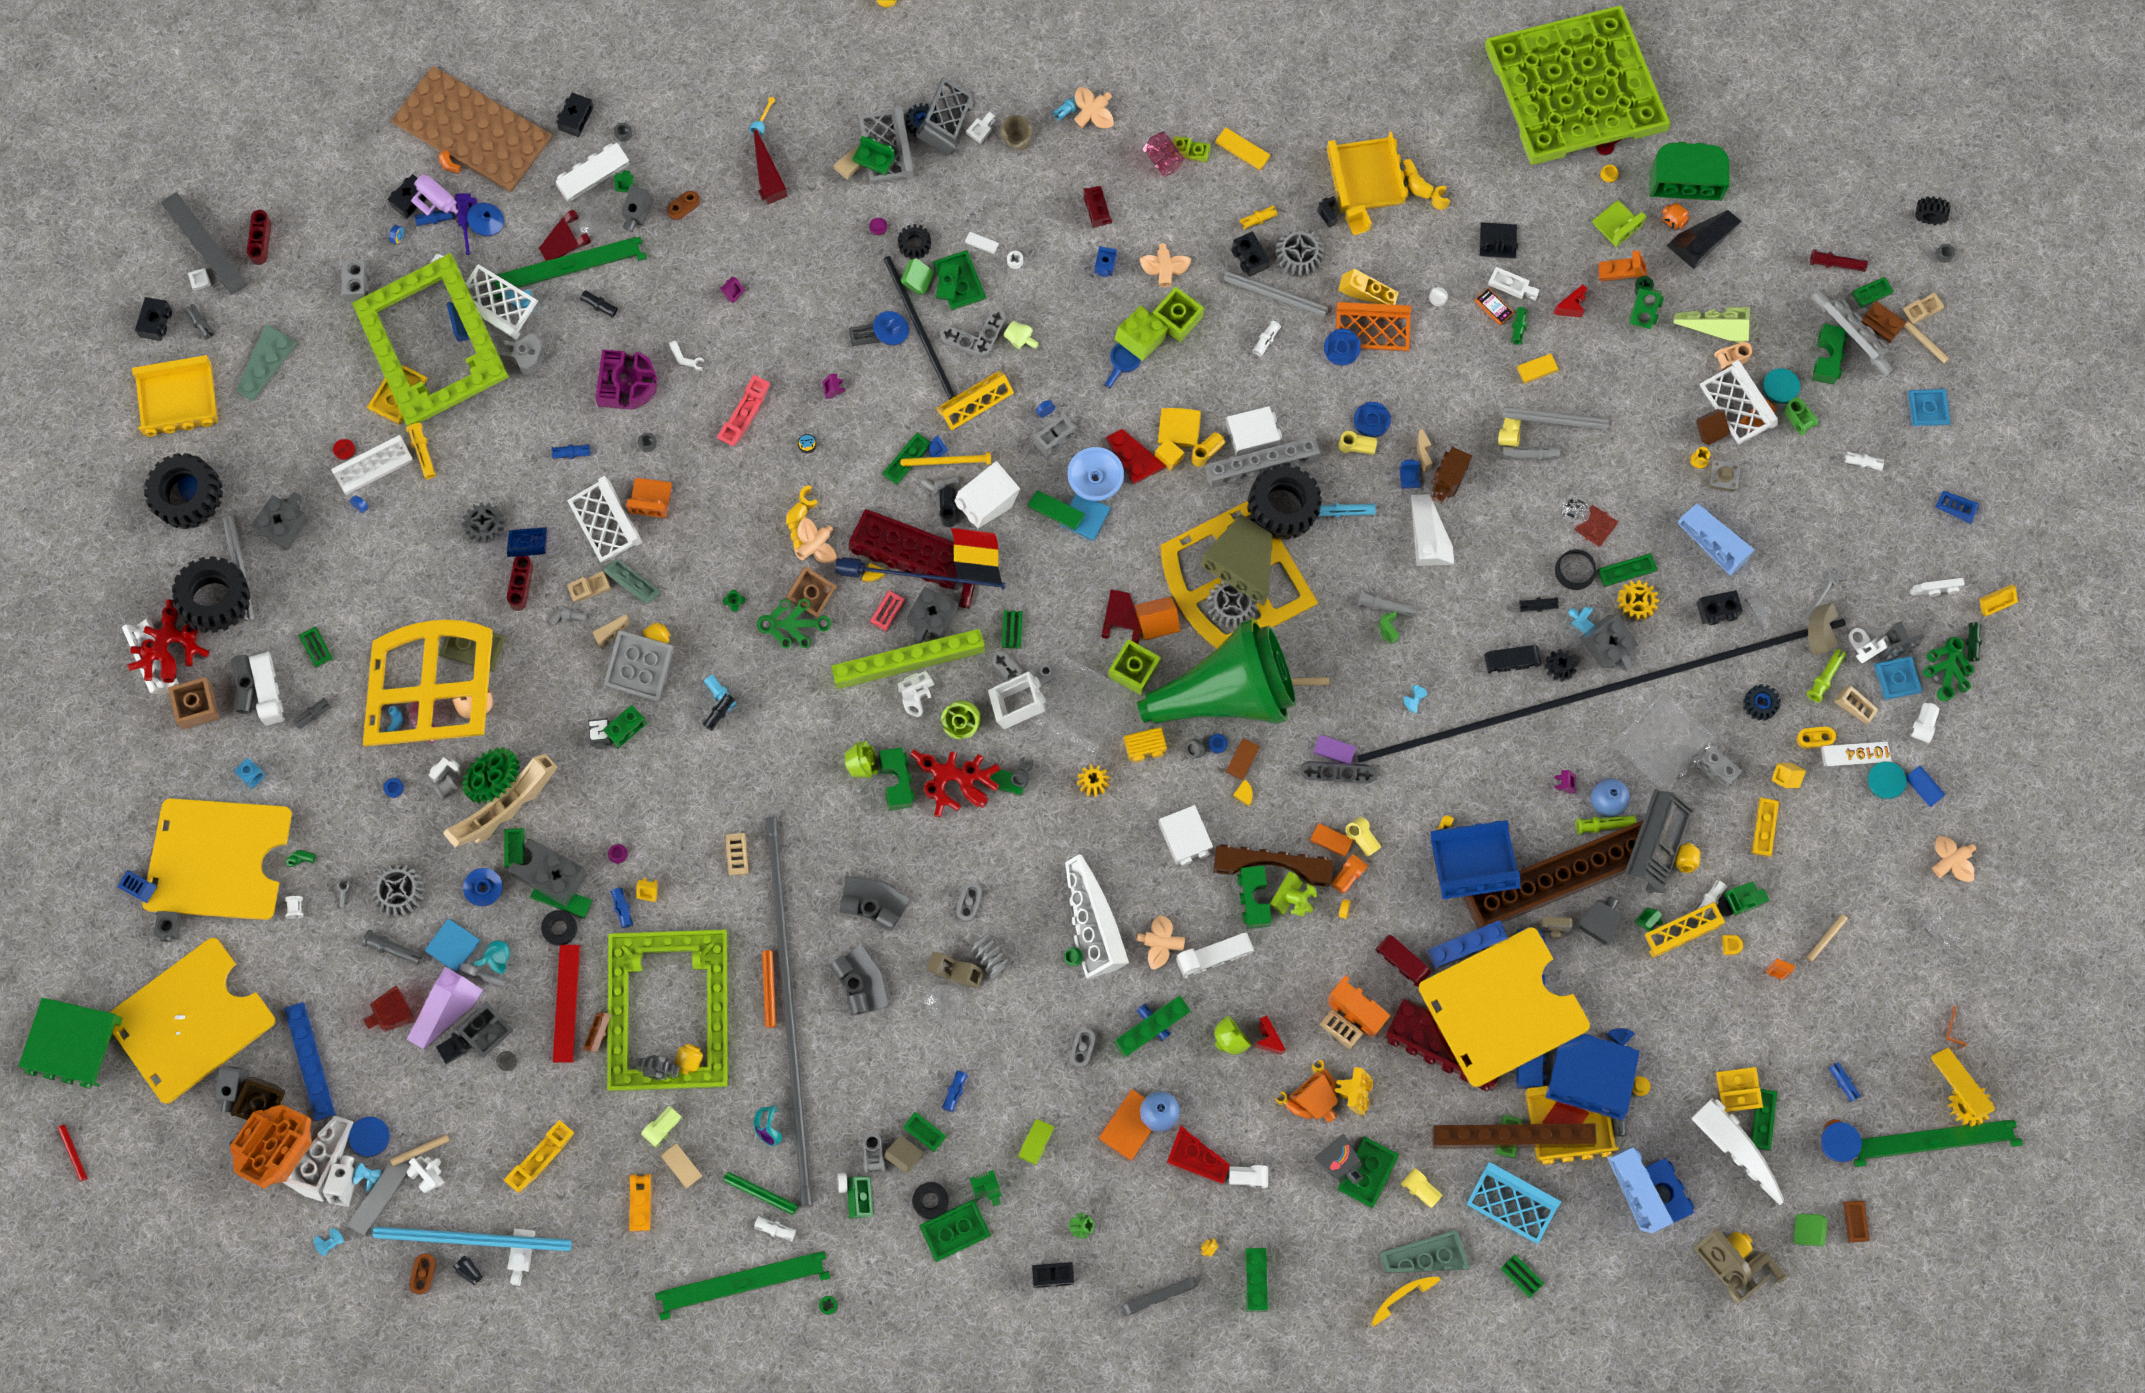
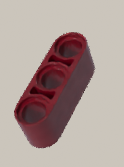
(259, 229)
(519, 591)
(1403, 959)

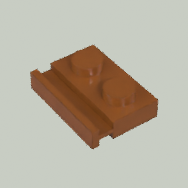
(1883, 322)

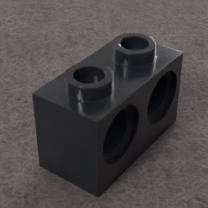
(1254, 253)
(1717, 603)
(1053, 1275)

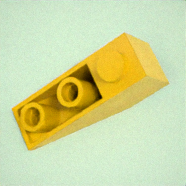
(1365, 288)

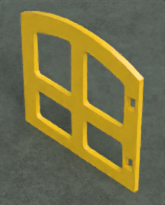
(1188, 600)
(428, 691)

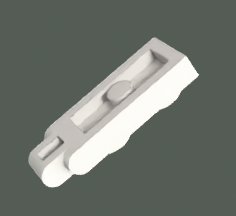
(1935, 588)

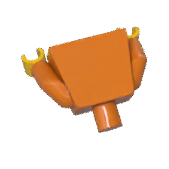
(1314, 1096)

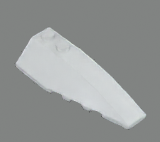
(1094, 922)
(1731, 1137)

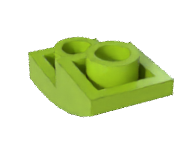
(1192, 150)
(1036, 1141)

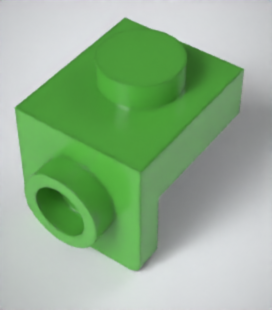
(1387, 630)

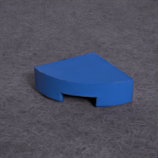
(937, 447)
(1620, 1035)

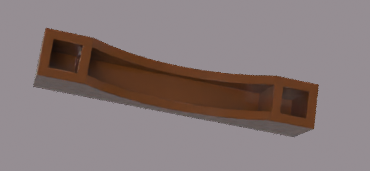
(1313, 870)

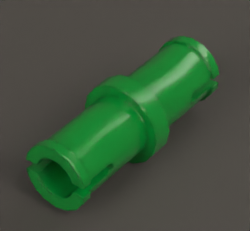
(1519, 325)

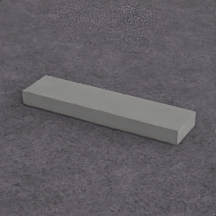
(378, 1198)

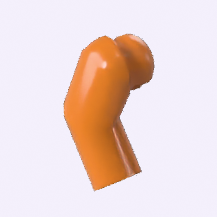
(444, 158)

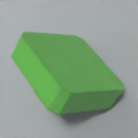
(917, 276)
(1810, 1230)

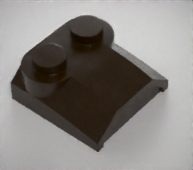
(256, 1096)

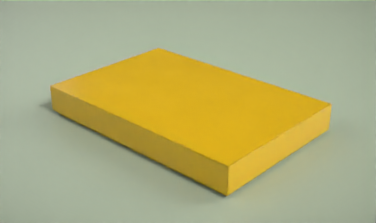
(384, 402)

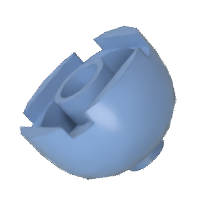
(1608, 804)
(1152, 1116)

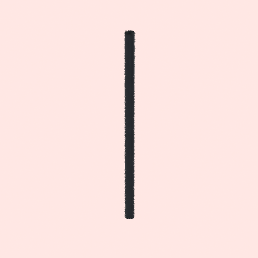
(918, 325)

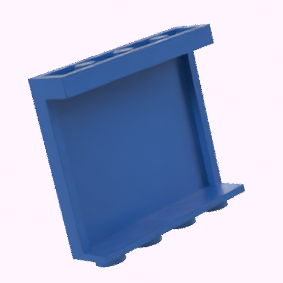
(1474, 859)
(1594, 1075)

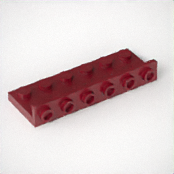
(903, 547)
(1419, 1034)

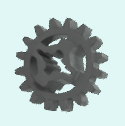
(476, 518)
(656, 1067)

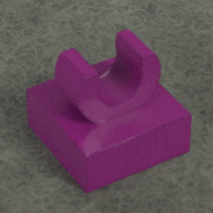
(732, 289)
(831, 386)
(1568, 782)

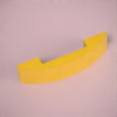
(540, 1157)
(1423, 1284)

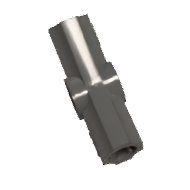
(244, 695)

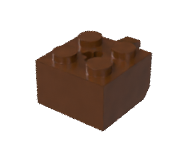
(1450, 474)

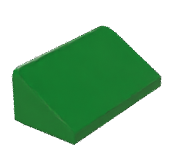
(859, 1197)

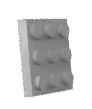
(639, 665)

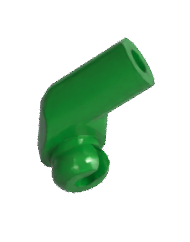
(299, 856)

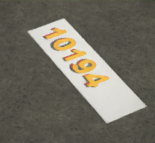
(1857, 753)

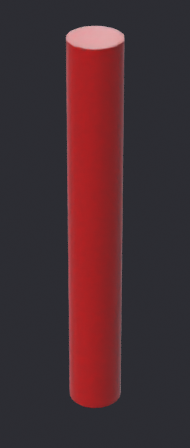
(72, 1153)

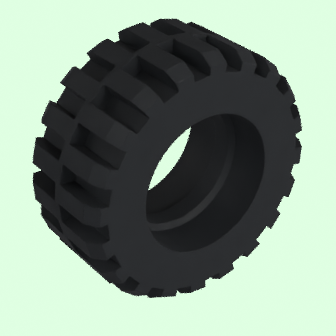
(165, 477)
(1290, 480)
(204, 573)

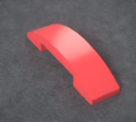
(745, 411)

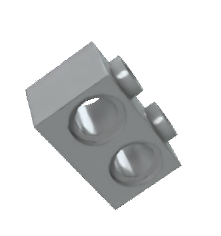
(351, 281)
(1055, 435)
(1719, 767)

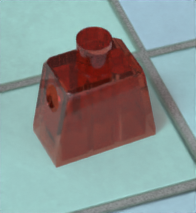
(390, 1011)

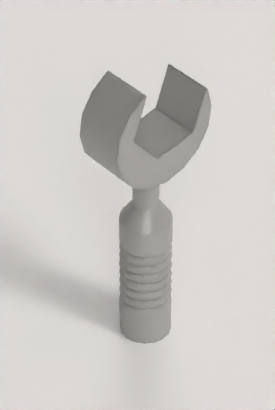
(472, 971)

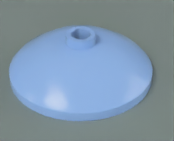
(1099, 463)

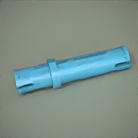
(1346, 510)

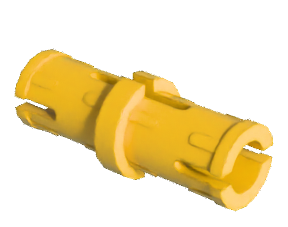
(1258, 217)

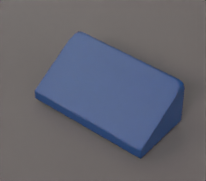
(457, 325)
(1925, 786)

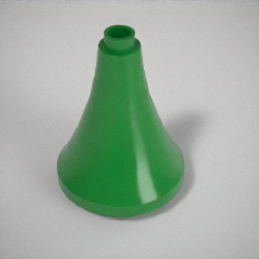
(1237, 680)

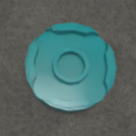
(1781, 386)
(1887, 780)

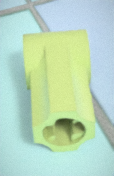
(659, 1129)

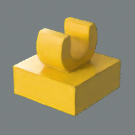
(647, 890)

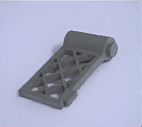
(938, 136)

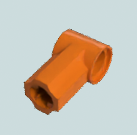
(1351, 871)

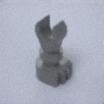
(1020, 776)

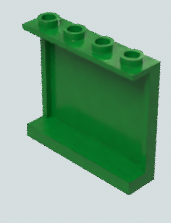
(68, 1042)

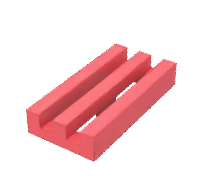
(880, 624)

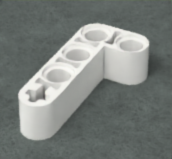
(269, 705)
(1214, 955)

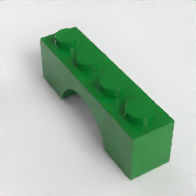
(1152, 1026)

